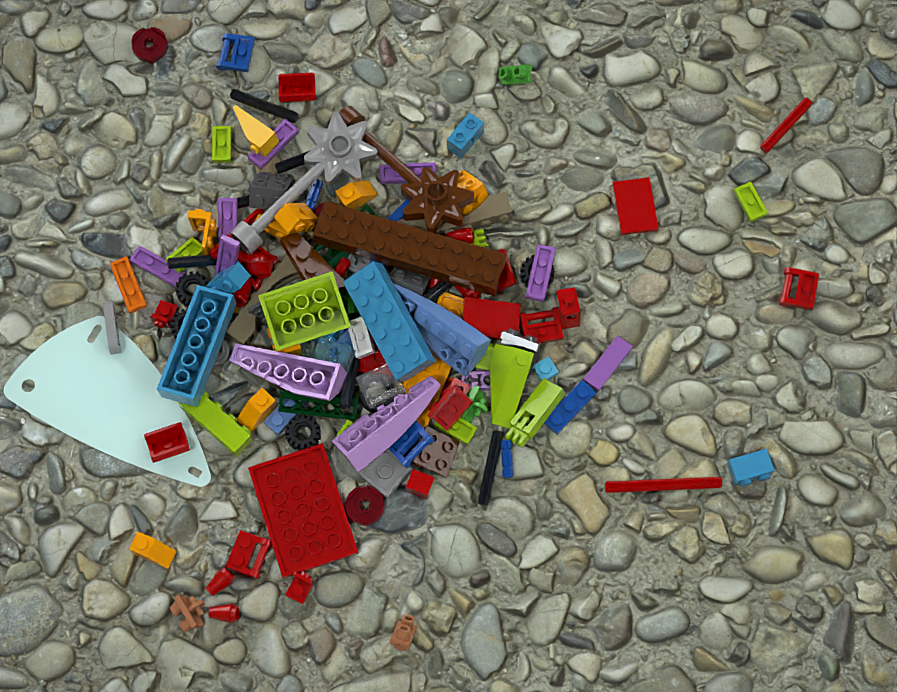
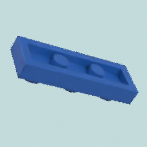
(569, 407)

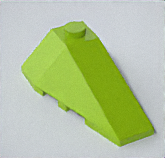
(507, 379)

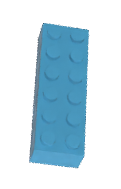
(389, 321)
(197, 346)

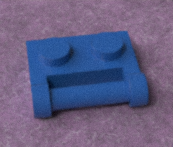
(241, 53)
(407, 440)

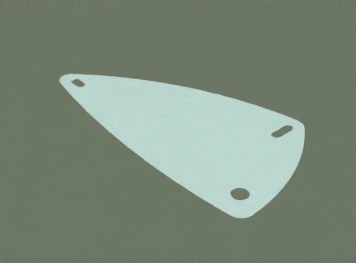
(105, 399)

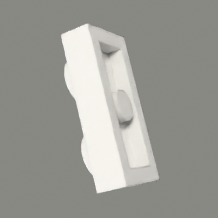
(361, 338)

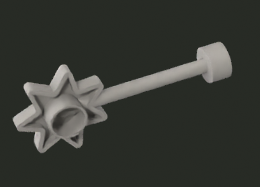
(335, 152)

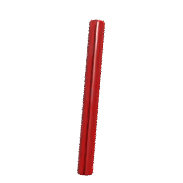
(663, 484)

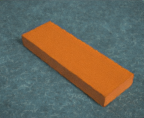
(128, 285)

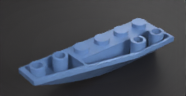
(445, 333)

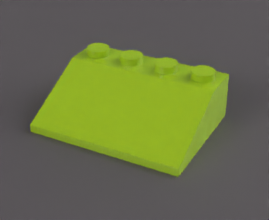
(304, 311)

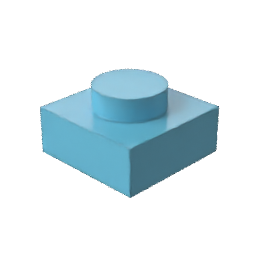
(545, 369)

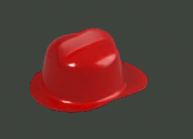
(258, 263)

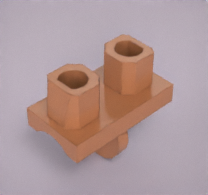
(191, 609)
(403, 633)

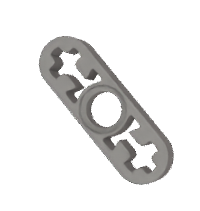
(112, 327)

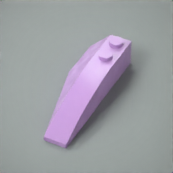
(292, 372)
(377, 432)

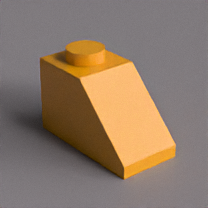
(355, 194)
(257, 409)
(152, 550)

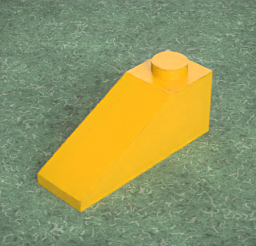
(259, 136)

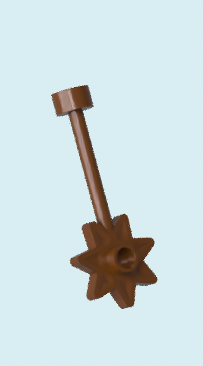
(429, 196)

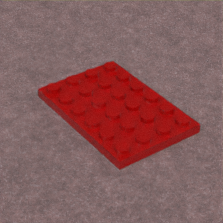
(303, 510)

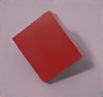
(419, 484)

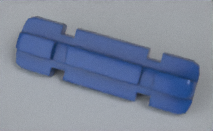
(313, 194)
(507, 462)

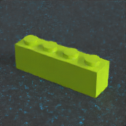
(219, 424)

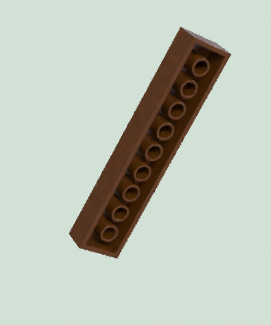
(410, 248)

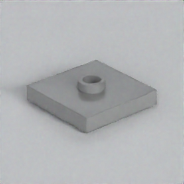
(385, 473)

